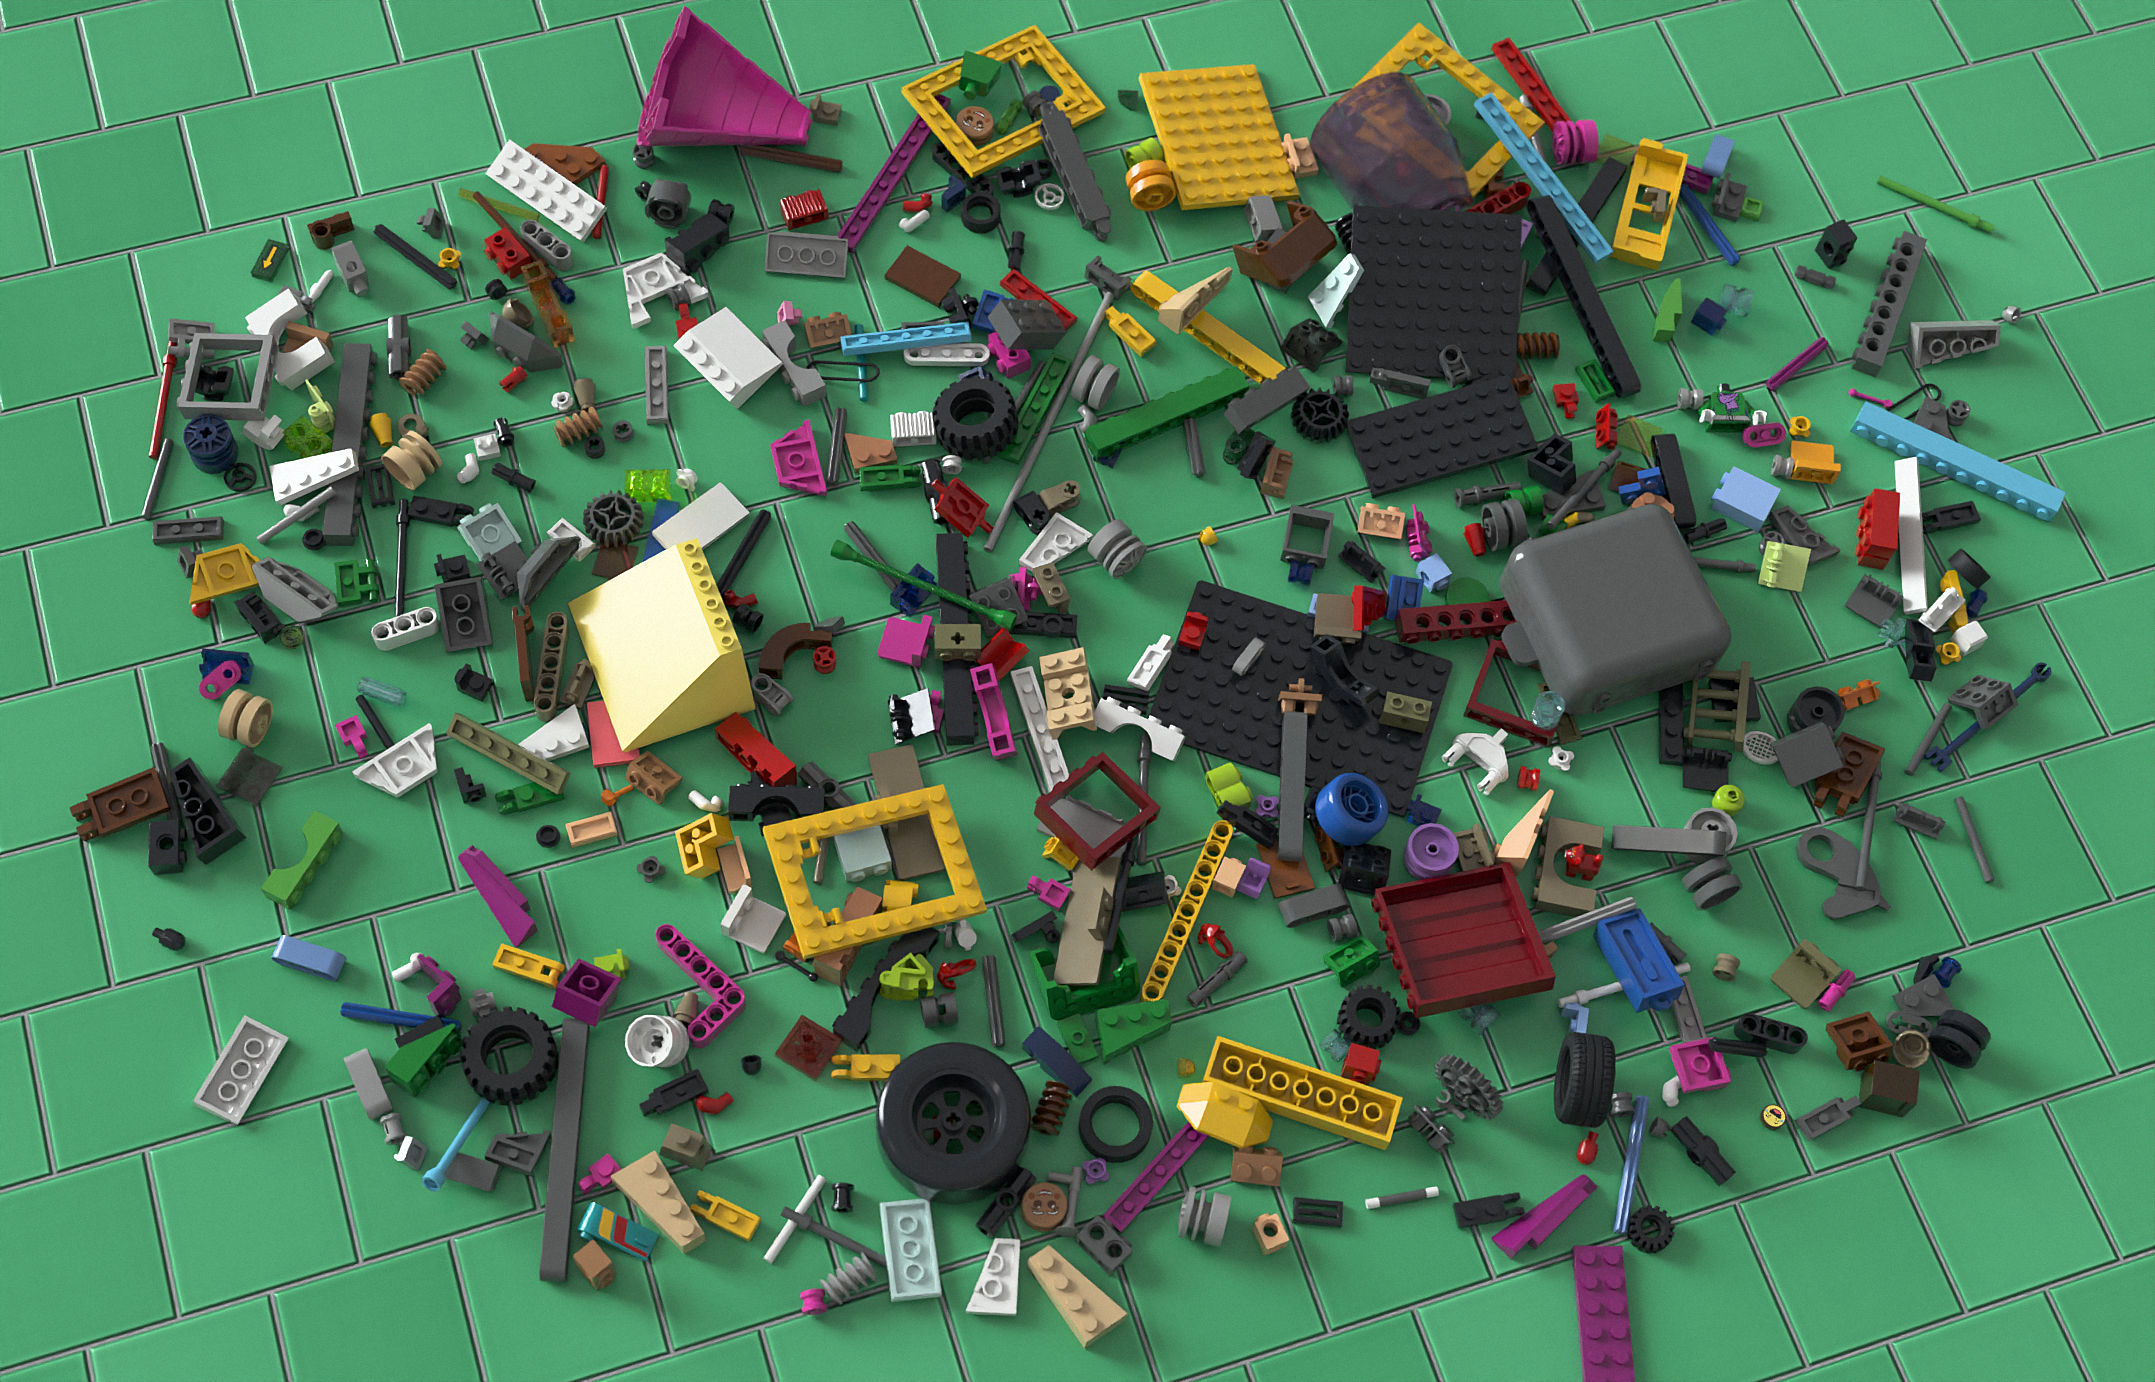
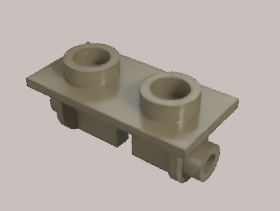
(578, 684)

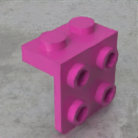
(906, 641)

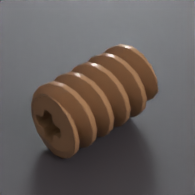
(422, 372)
(577, 426)

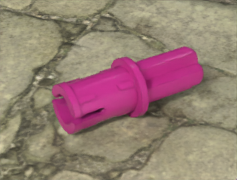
(1836, 990)

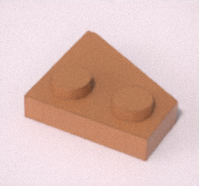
(869, 451)

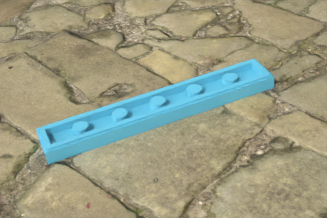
(906, 338)

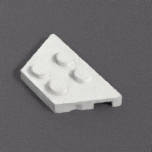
(402, 765)

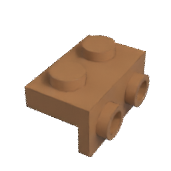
(1257, 1165)

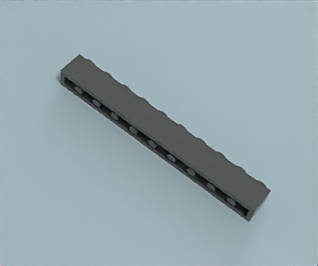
(350, 432)

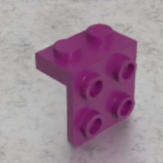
(446, 994)

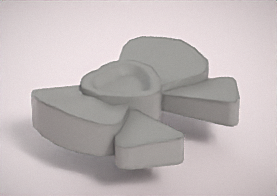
(948, 931)

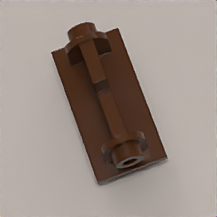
(1330, 855)

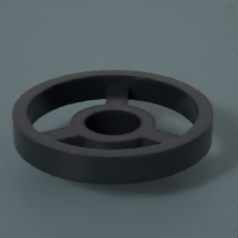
(239, 480)

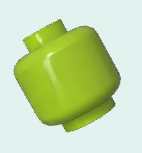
(1729, 799)

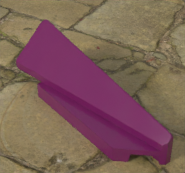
(500, 895)
(1544, 1218)

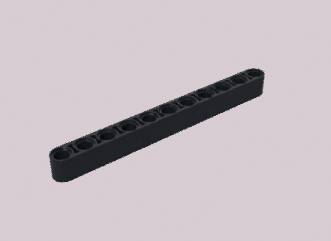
(1583, 296)

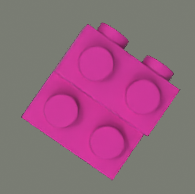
(1699, 1066)

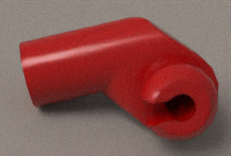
(735, 601)

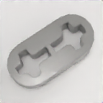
(1249, 656)

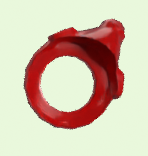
(1214, 932)
(951, 970)

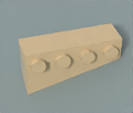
(656, 1195)
(1076, 1298)

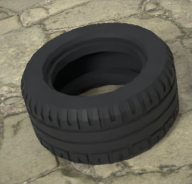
(1584, 1079)

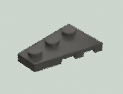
(1797, 533)

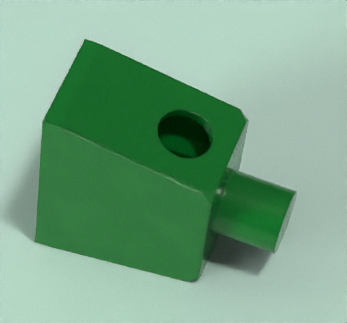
(978, 75)

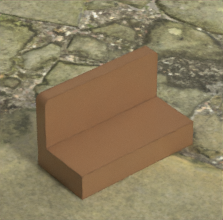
(301, 334)

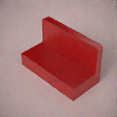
(1002, 653)

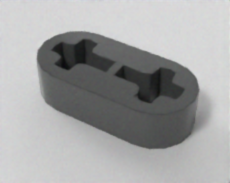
(1909, 1019)

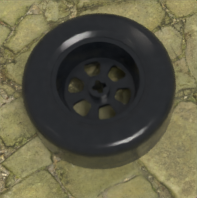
(928, 1168)

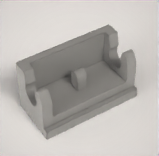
(1262, 217)

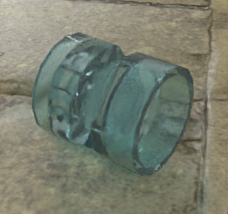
(1736, 300)
(1547, 711)
(1482, 1020)

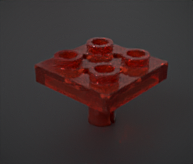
(809, 1048)

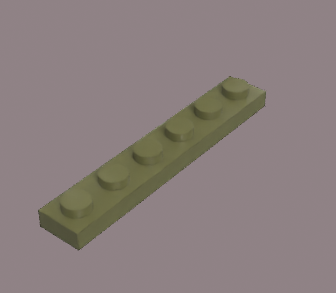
(508, 753)

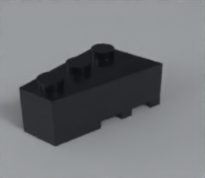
(697, 243)

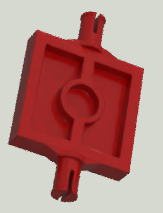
(961, 507)

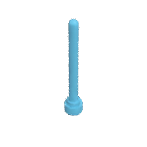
(435, 1178)

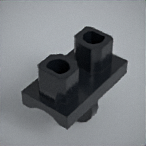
(955, 301)

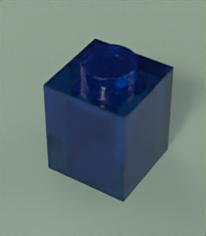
(1710, 316)

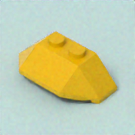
(1225, 1114)

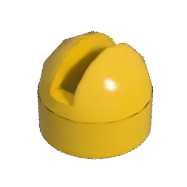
(1208, 536)

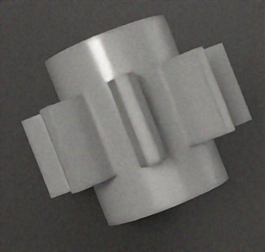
(482, 1003)

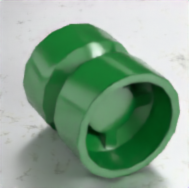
(1530, 499)

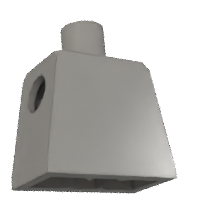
(351, 268)

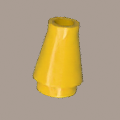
(382, 429)

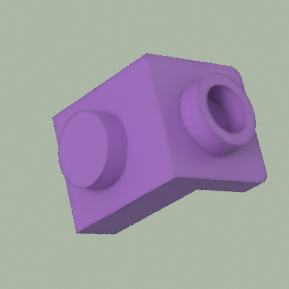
(1254, 878)

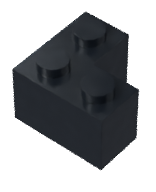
(1553, 464)

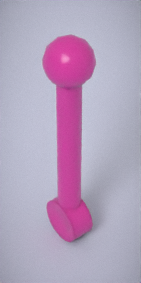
(1886, 404)

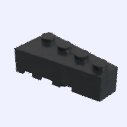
(206, 815)

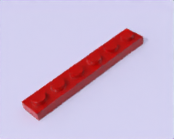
(1529, 82)

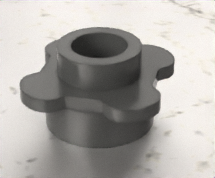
(650, 862)

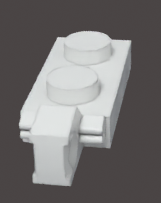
(1151, 664)

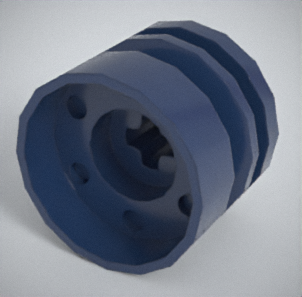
(210, 444)

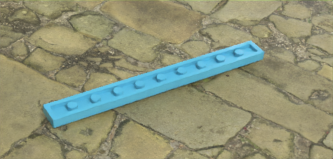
(1543, 177)

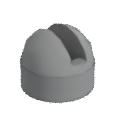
(2011, 314)

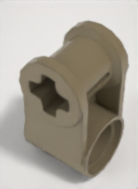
(1059, 498)

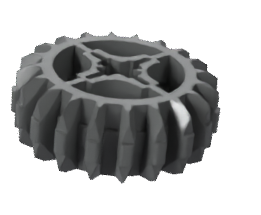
(604, 510)

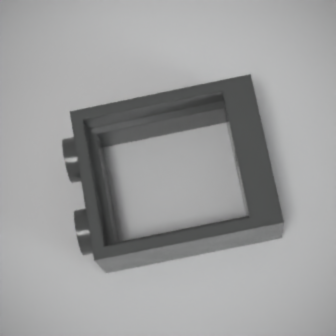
(1313, 519)

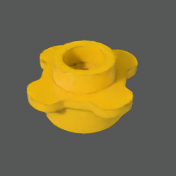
(452, 254)
(1802, 422)
(1951, 648)

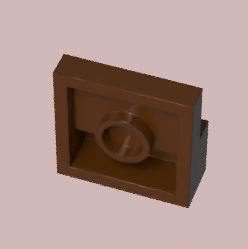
(1859, 1041)

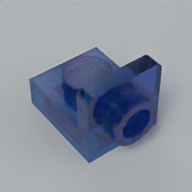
(1422, 812)

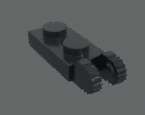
(437, 511)
(1951, 517)
(1486, 1210)

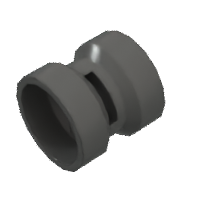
(1343, 927)

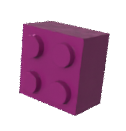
(586, 992)

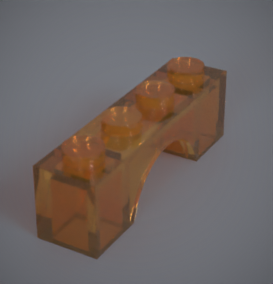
(545, 301)

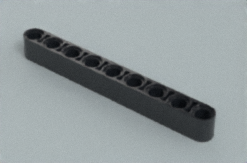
(1591, 204)

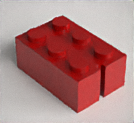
(1878, 529)

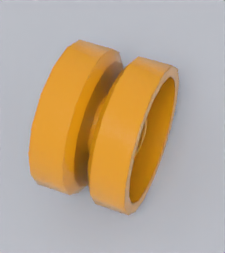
(1150, 185)

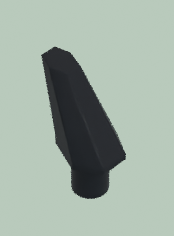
(1925, 967)

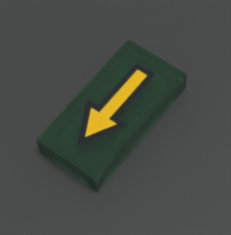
(270, 260)

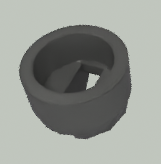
(1658, 1127)

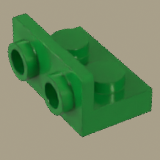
(1352, 960)

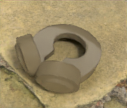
(420, 428)

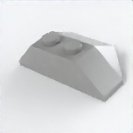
(293, 590)

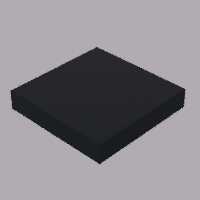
(1753, 710)

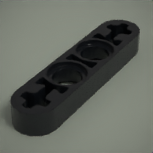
(960, 173)

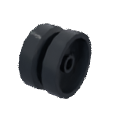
(1814, 706)
(1959, 1038)

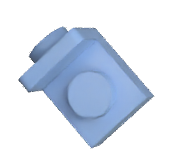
(1578, 1017)

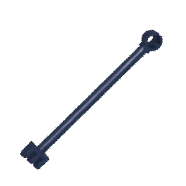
(1943, 755)

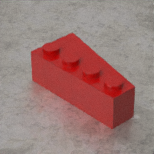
(755, 752)

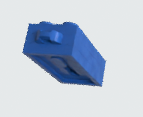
(1639, 961)

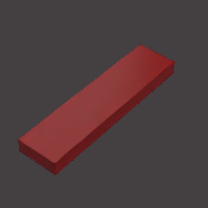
(1024, 289)

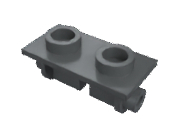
(1918, 820)

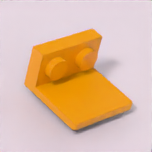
(1814, 462)

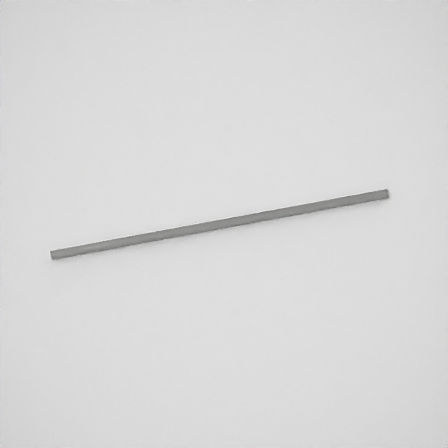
(1048, 422)

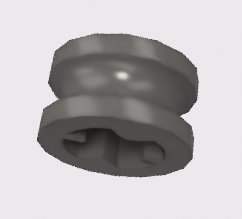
(621, 425)

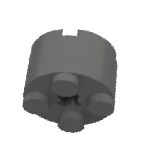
(668, 203)

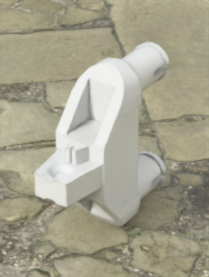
(1486, 752)

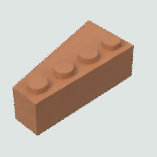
(836, 965)

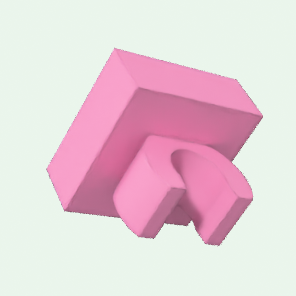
(789, 314)

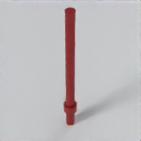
(169, 364)

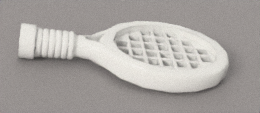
(1750, 754)

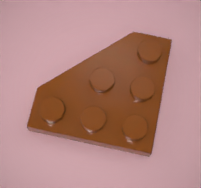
(571, 162)

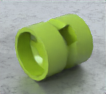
(1145, 151)

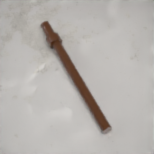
(503, 223)

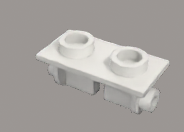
(1942, 609)

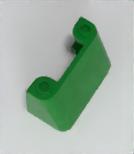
(1116, 984)

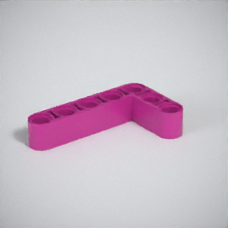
(704, 980)

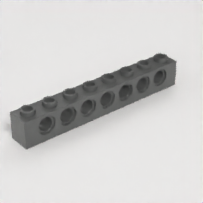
(1889, 303)

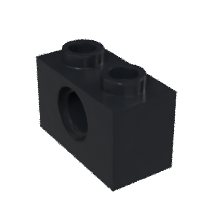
(1836, 244)
(160, 835)

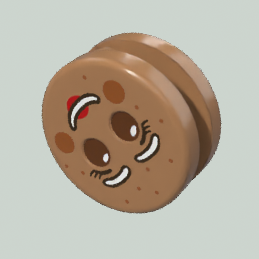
(976, 124)
(1044, 1207)

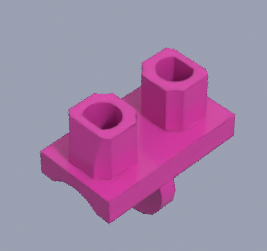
(1027, 587)

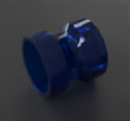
(1300, 573)

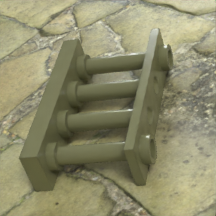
(1736, 715)

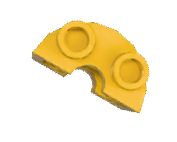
(898, 894)

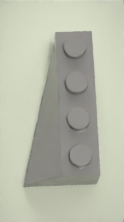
(1950, 339)

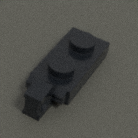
(1249, 823)
(675, 1094)

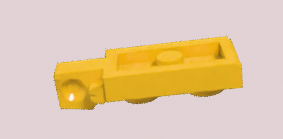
(1130, 331)

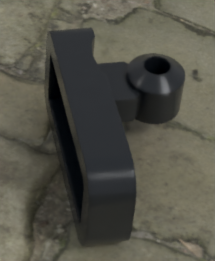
(1043, 923)

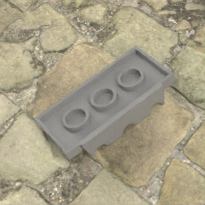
(806, 254)
(1086, 821)

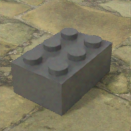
(1027, 324)

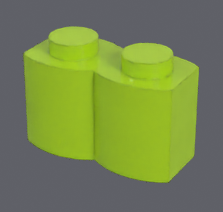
(1227, 785)

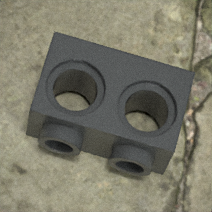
(1099, 1248)

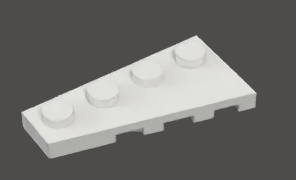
(308, 474)

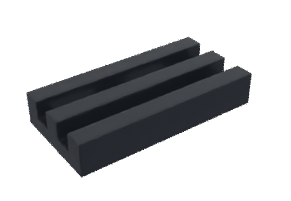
(382, 501)
(1143, 697)
(1317, 1221)

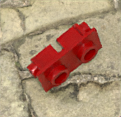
(1605, 421)

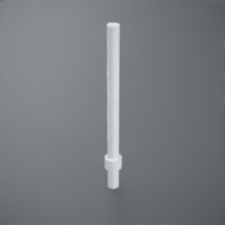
(1582, 996)

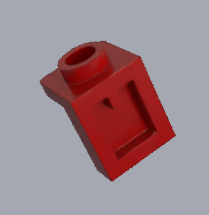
(1193, 630)

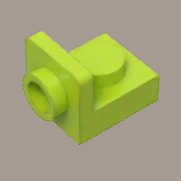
(614, 963)

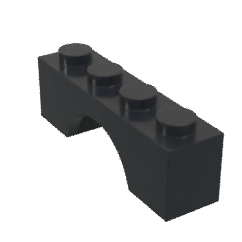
(748, 800)

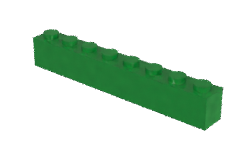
(1166, 412)

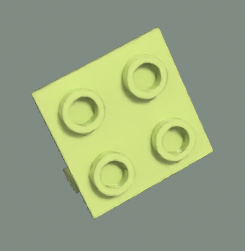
(321, 411)
(1784, 566)

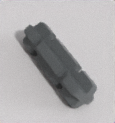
(1815, 277)

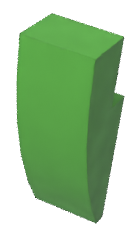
(1668, 313)

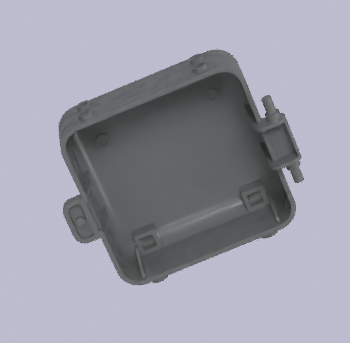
(1612, 610)

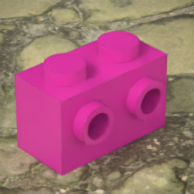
(1008, 361)

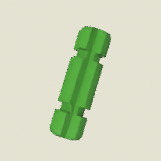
(1008, 116)

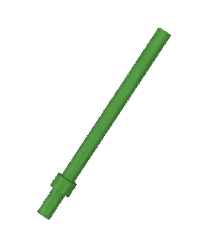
(1972, 220)

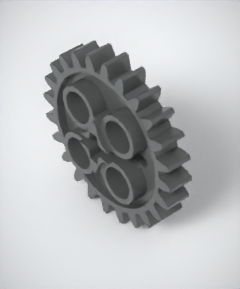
(1468, 1086)

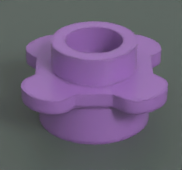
(1265, 812)
(1098, 1164)

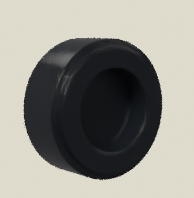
(1052, 626)

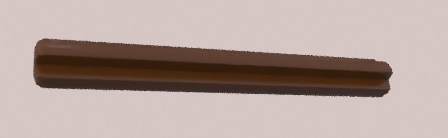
(792, 157)

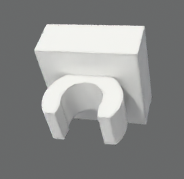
(487, 447)

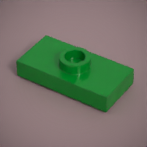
(1077, 1039)

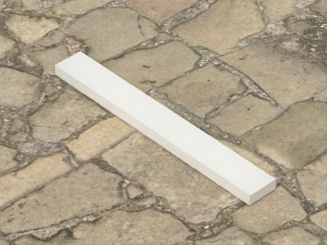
(1911, 536)

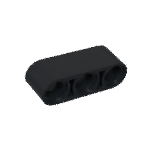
(1780, 1029)

